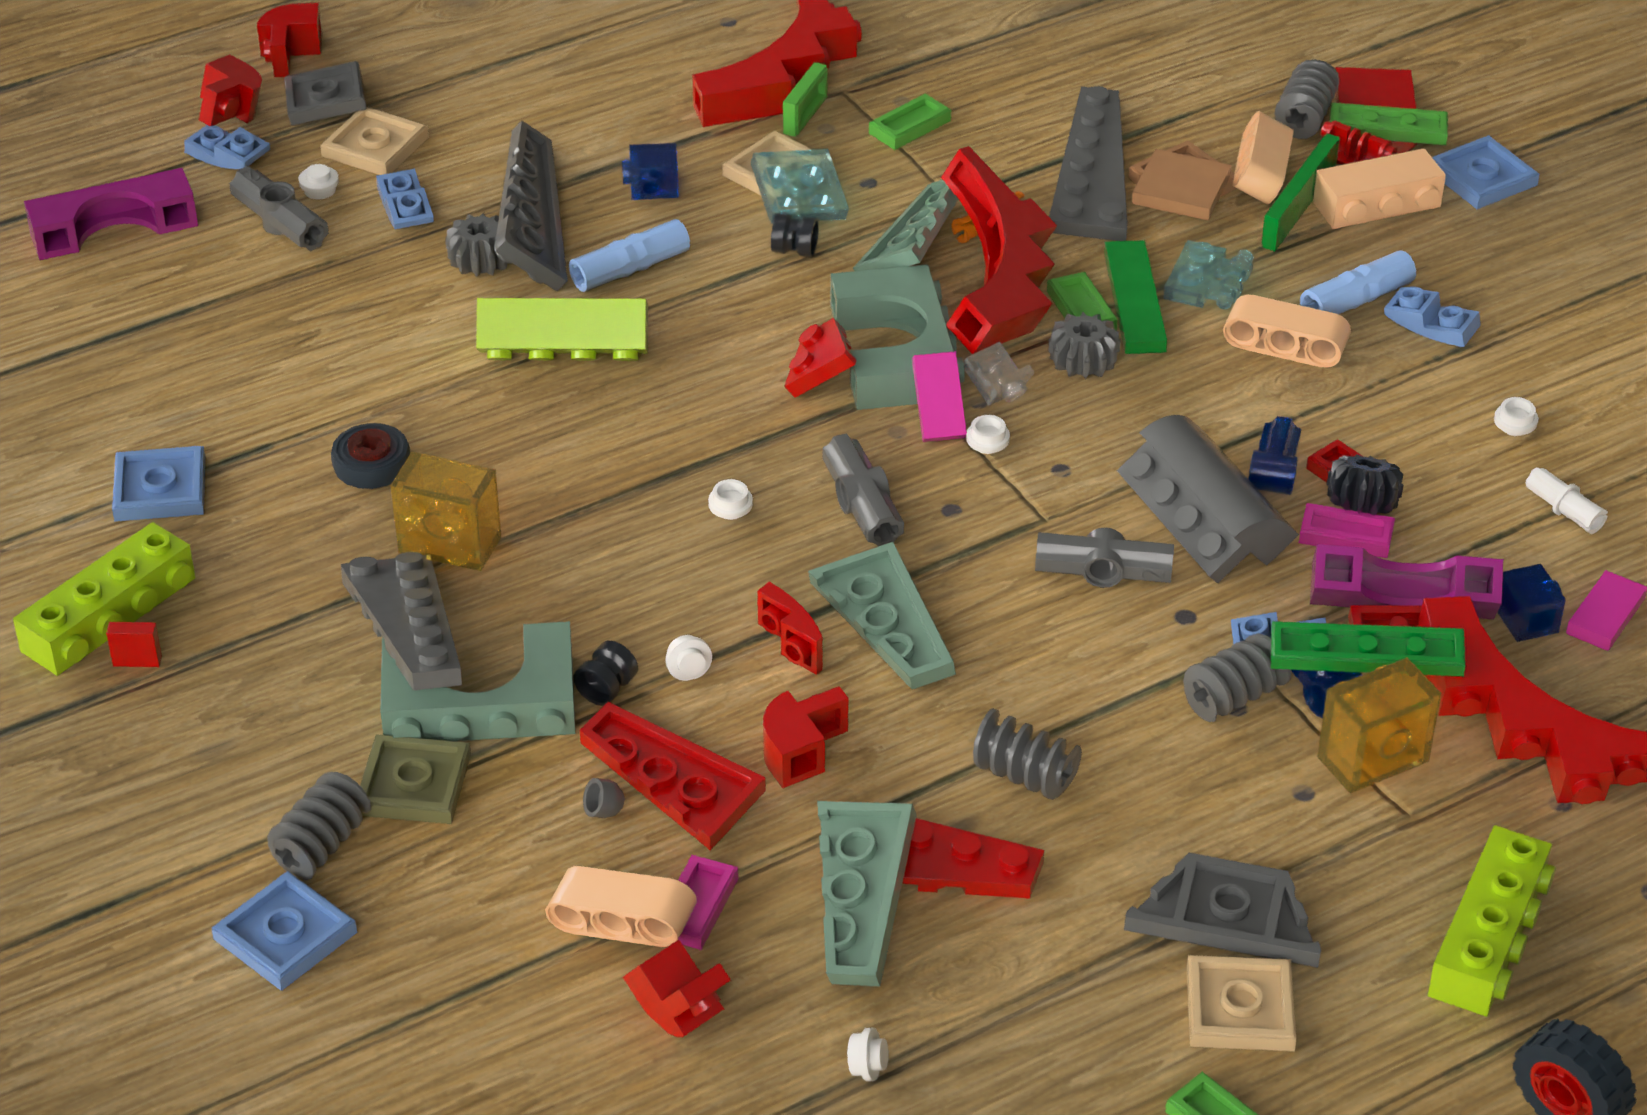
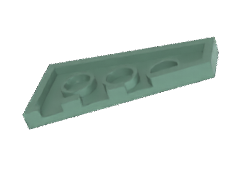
(913, 230)
(887, 612)
(862, 879)

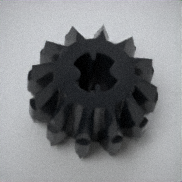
(1365, 484)

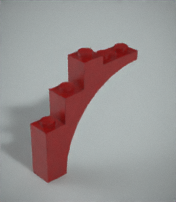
(765, 79)
(1011, 244)
(1526, 722)

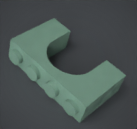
(893, 299)
(530, 705)

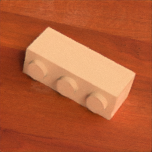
(1378, 188)

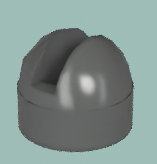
(602, 798)

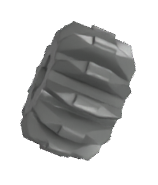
(472, 245)
(1084, 345)

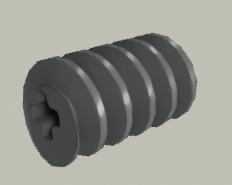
(1307, 97)
(1233, 678)
(1024, 758)
(318, 824)

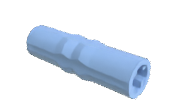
(629, 255)
(1361, 284)

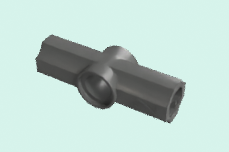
(279, 208)
(862, 490)
(1104, 557)

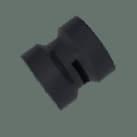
(794, 234)
(602, 676)

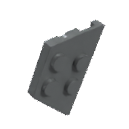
(1228, 909)

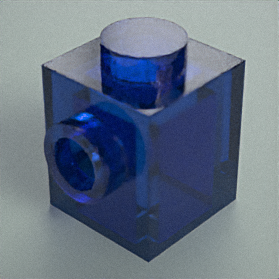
(652, 171)
(1531, 603)

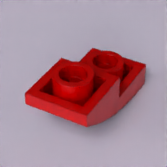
(789, 620)

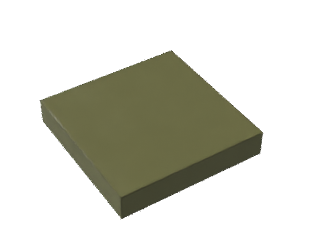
(415, 778)

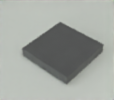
(324, 93)

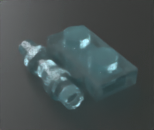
(1196, 274)

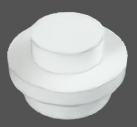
(318, 181)
(1516, 416)
(988, 434)
(730, 499)
(688, 657)
(867, 1054)

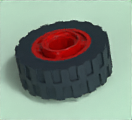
(1573, 1072)

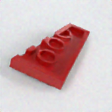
(678, 776)
(968, 860)

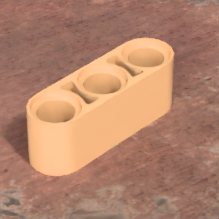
(1263, 157)
(1287, 330)
(621, 906)

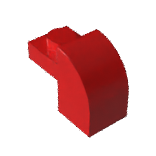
(289, 32)
(229, 91)
(797, 733)
(676, 991)

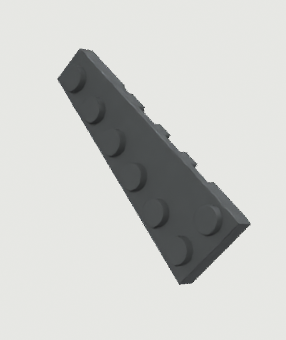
(1091, 178)
(529, 210)
(410, 615)

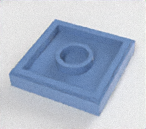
(1485, 172)
(159, 483)
(284, 930)

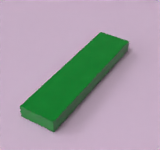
(1298, 193)
(1135, 297)
(1366, 647)

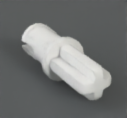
(1567, 500)

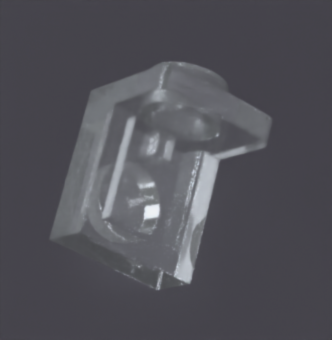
(997, 374)

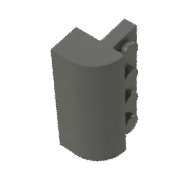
(1204, 497)

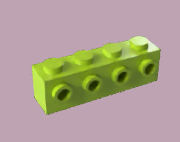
(562, 326)
(112, 589)
(1491, 921)

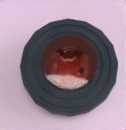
(369, 455)

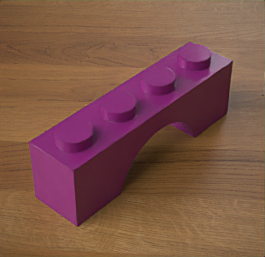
(67, 219)
(1355, 577)

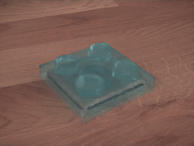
(799, 184)

